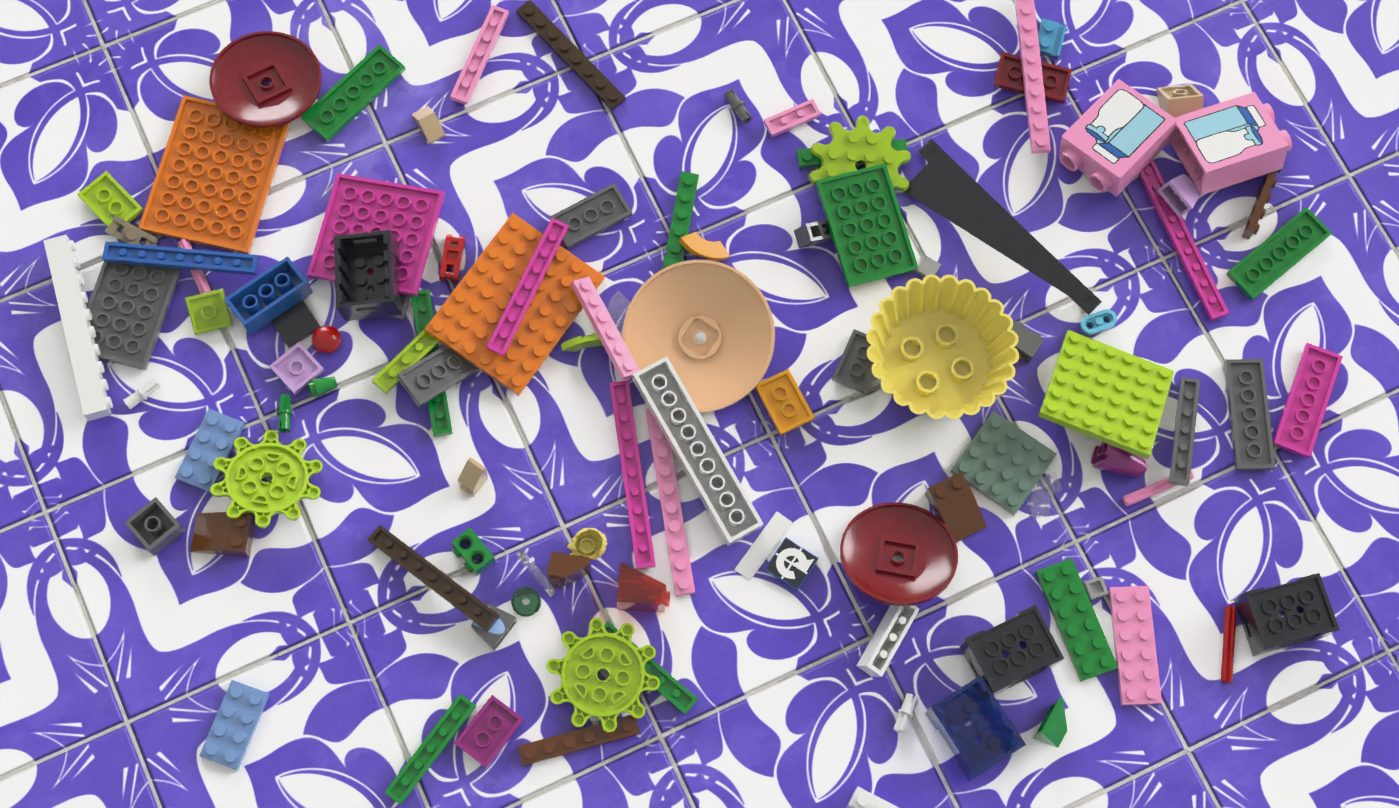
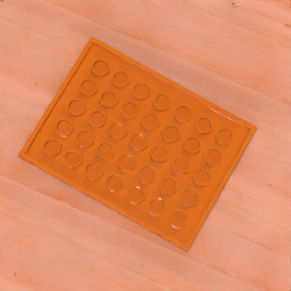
(213, 178)
(481, 297)

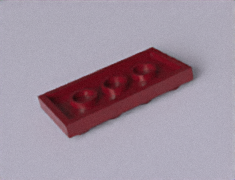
(1010, 77)

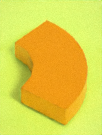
(698, 246)

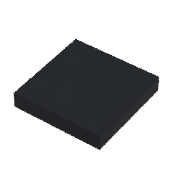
(295, 324)

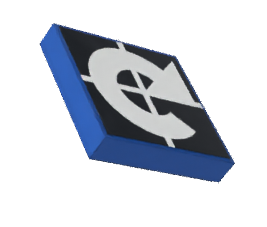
(791, 564)

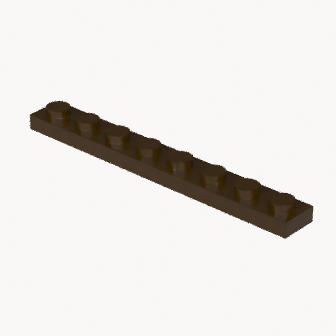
(570, 55)
(433, 578)

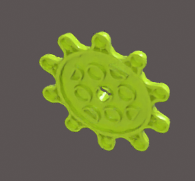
(859, 145)
(253, 463)
(581, 668)

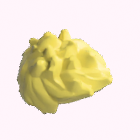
(588, 544)

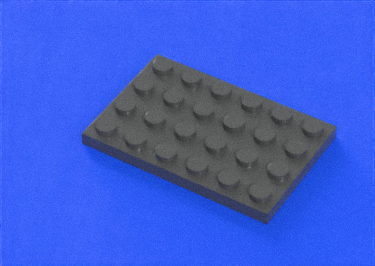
(130, 310)

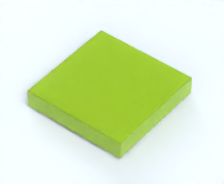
(208, 311)

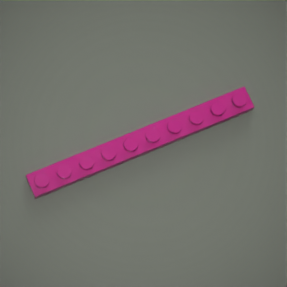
(1184, 245)
(632, 475)

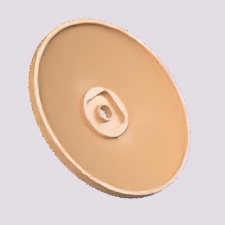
(708, 300)

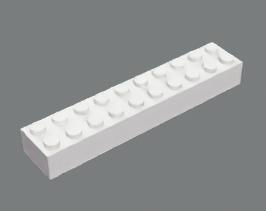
(697, 451)

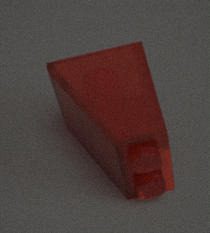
(640, 591)

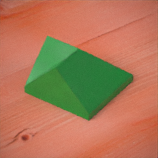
(1053, 725)

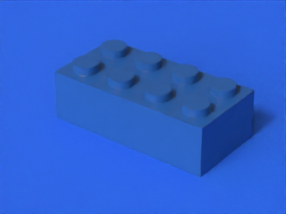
(268, 295)

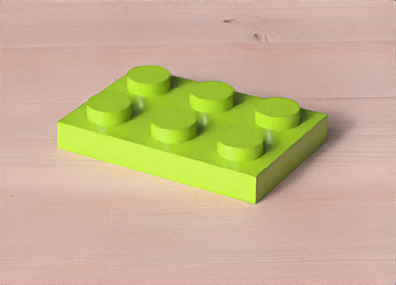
(108, 199)

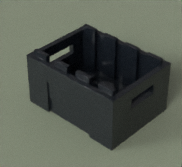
(353, 258)
(1269, 632)
(1001, 673)

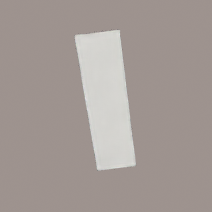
(763, 546)

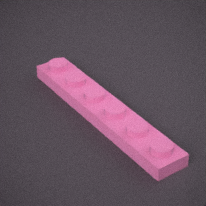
(479, 55)
(605, 328)

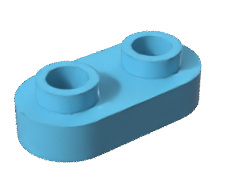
(1097, 323)

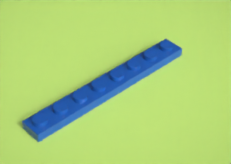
(180, 258)

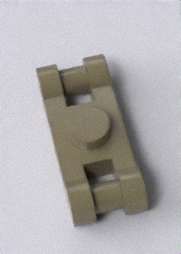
(130, 233)

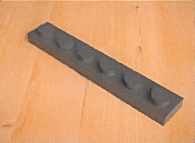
(1184, 431)

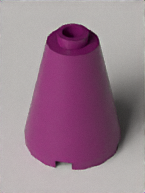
(1117, 460)

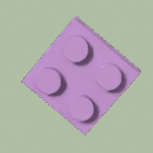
(296, 368)

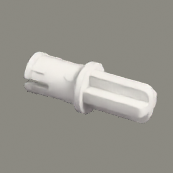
(142, 393)
(905, 713)

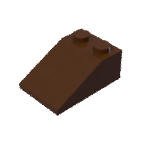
(956, 506)
(222, 535)

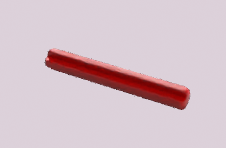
(1228, 644)

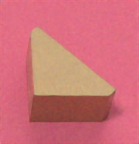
(428, 124)

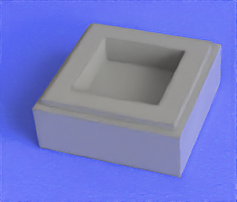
(928, 266)
(1095, 588)

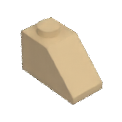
(472, 477)

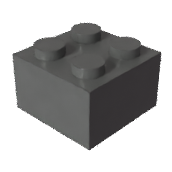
(154, 526)

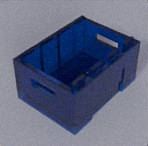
(987, 720)

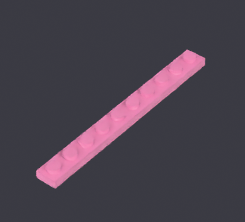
(1032, 77)
(671, 509)

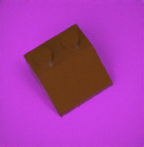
(566, 569)

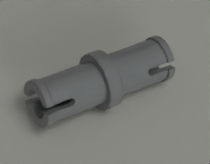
(738, 106)

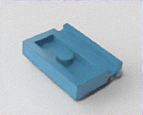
(1051, 37)

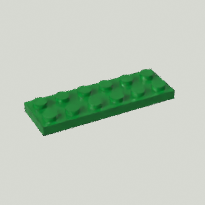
(353, 93)
(1278, 253)
(1076, 620)

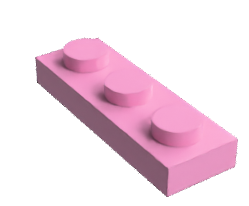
(792, 118)

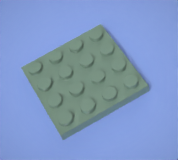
(1004, 462)

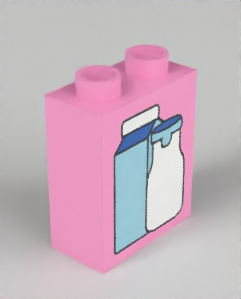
(1116, 138)
(1230, 143)

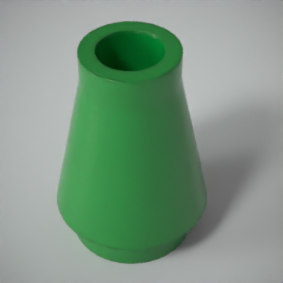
(321, 385)

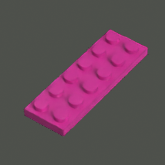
(1307, 400)

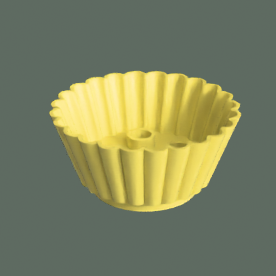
(942, 347)

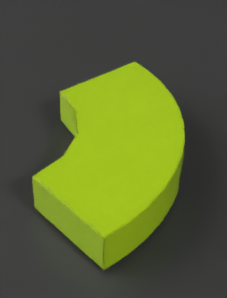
(580, 343)

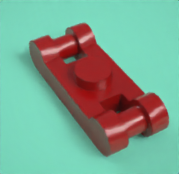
(452, 257)

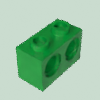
(476, 549)

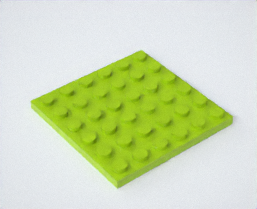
(1107, 394)

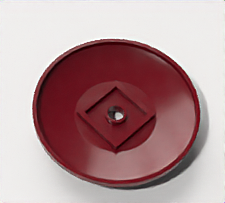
(262, 57)
(905, 531)

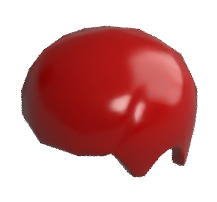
(326, 339)

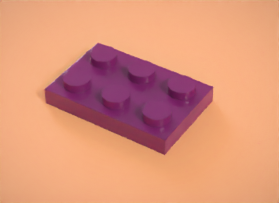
(489, 731)

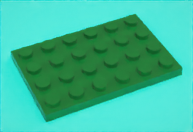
(866, 225)

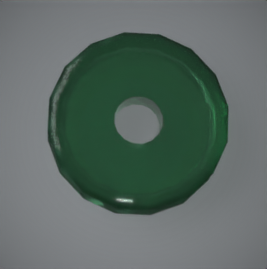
(526, 593)

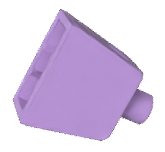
(1180, 194)

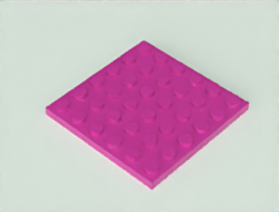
(374, 206)

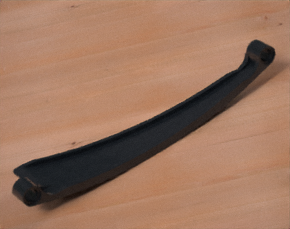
(960, 199)

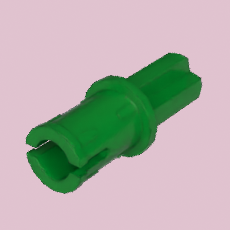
(284, 414)

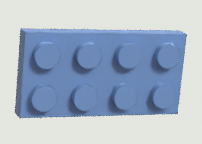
(213, 440)
(234, 725)

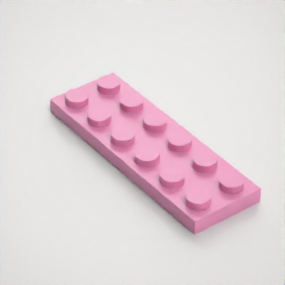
(1135, 645)

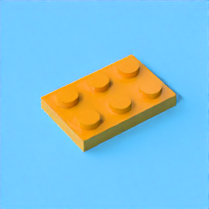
(784, 402)

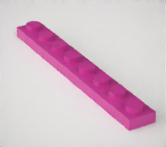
(527, 287)

